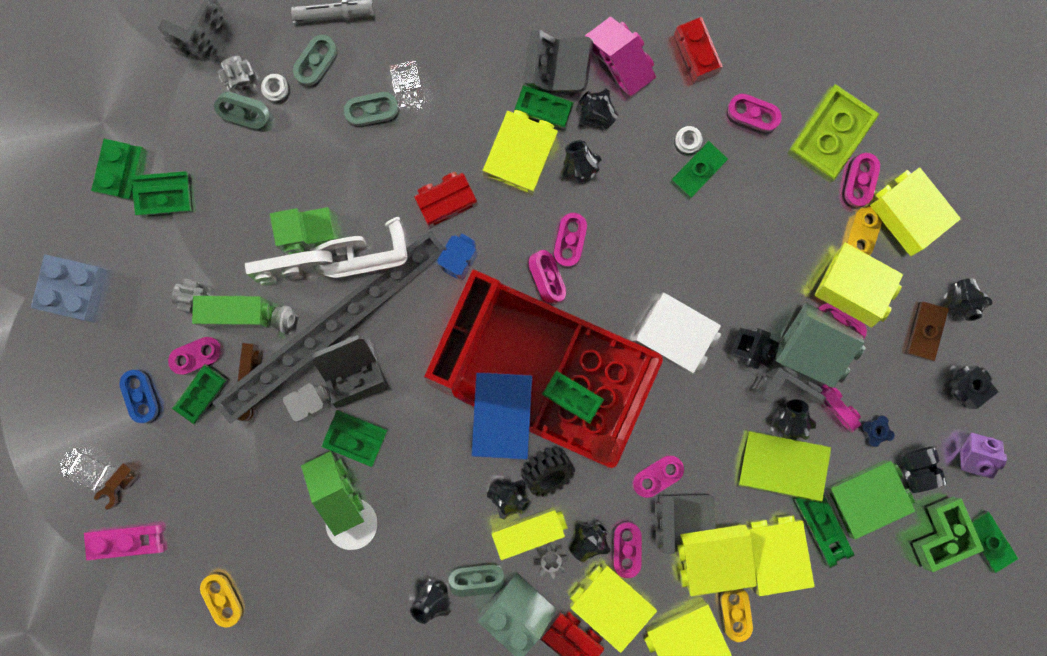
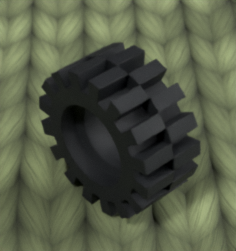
(547, 471)

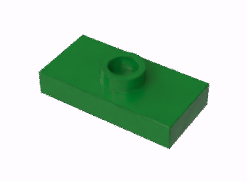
(544, 106)
(699, 169)
(199, 394)
(572, 397)
(996, 548)

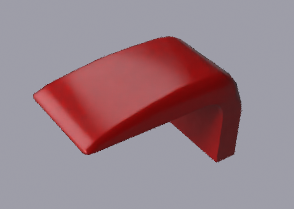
(519, 335)

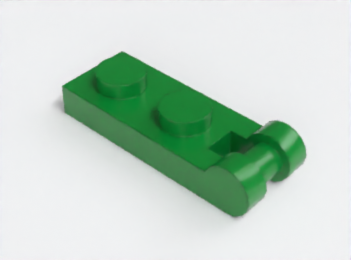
(825, 530)

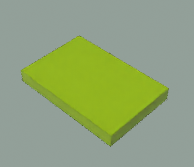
(834, 132)
(785, 466)

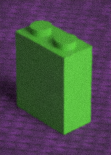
(232, 311)
(871, 499)

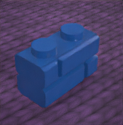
(458, 256)

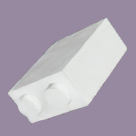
(679, 334)

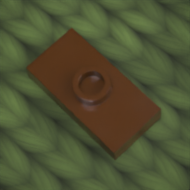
(927, 331)

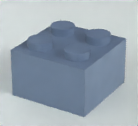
(69, 288)

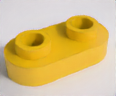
(864, 232)
(220, 600)
(736, 613)

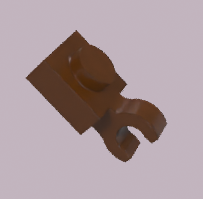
(119, 480)

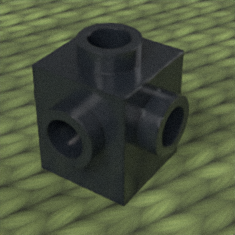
(755, 348)
(972, 386)

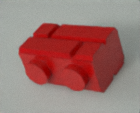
(698, 50)
(445, 199)
(569, 638)

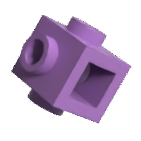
(982, 455)

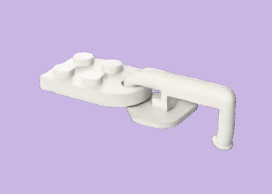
(321, 260)

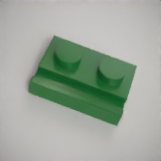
(115, 167)
(161, 193)
(354, 438)

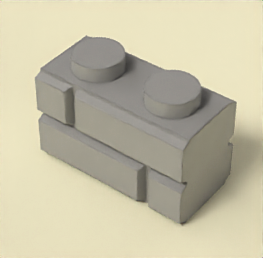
(307, 402)

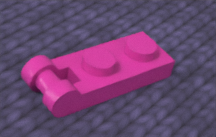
(122, 542)

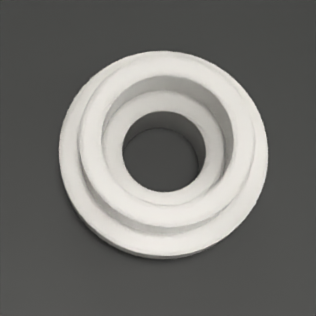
(273, 79)
(692, 132)
(282, 318)

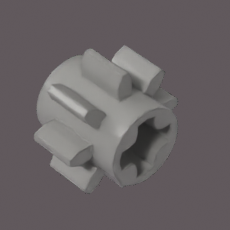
(235, 72)
(184, 293)
(549, 552)

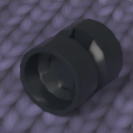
(923, 469)

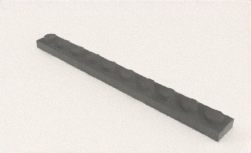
(327, 329)

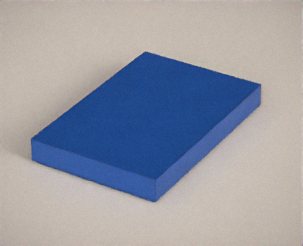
(501, 415)

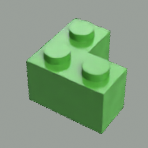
(302, 230)
(333, 493)
(954, 538)

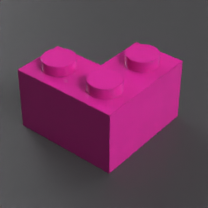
(623, 55)

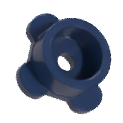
(875, 438)

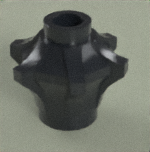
(598, 109)
(580, 161)
(969, 300)
(795, 420)
(508, 497)
(589, 541)
(429, 602)

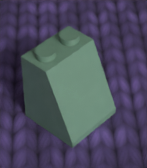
(820, 346)
(517, 616)

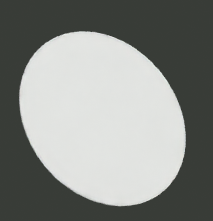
(359, 535)

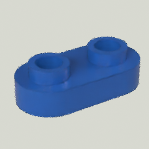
(138, 397)

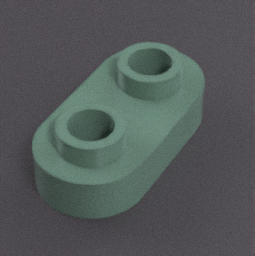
(313, 60)
(371, 108)
(243, 110)
(476, 580)

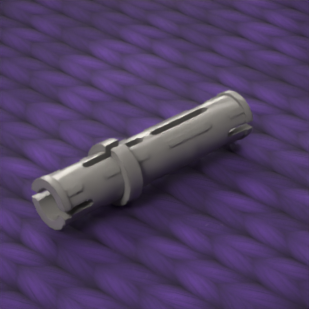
(332, 11)

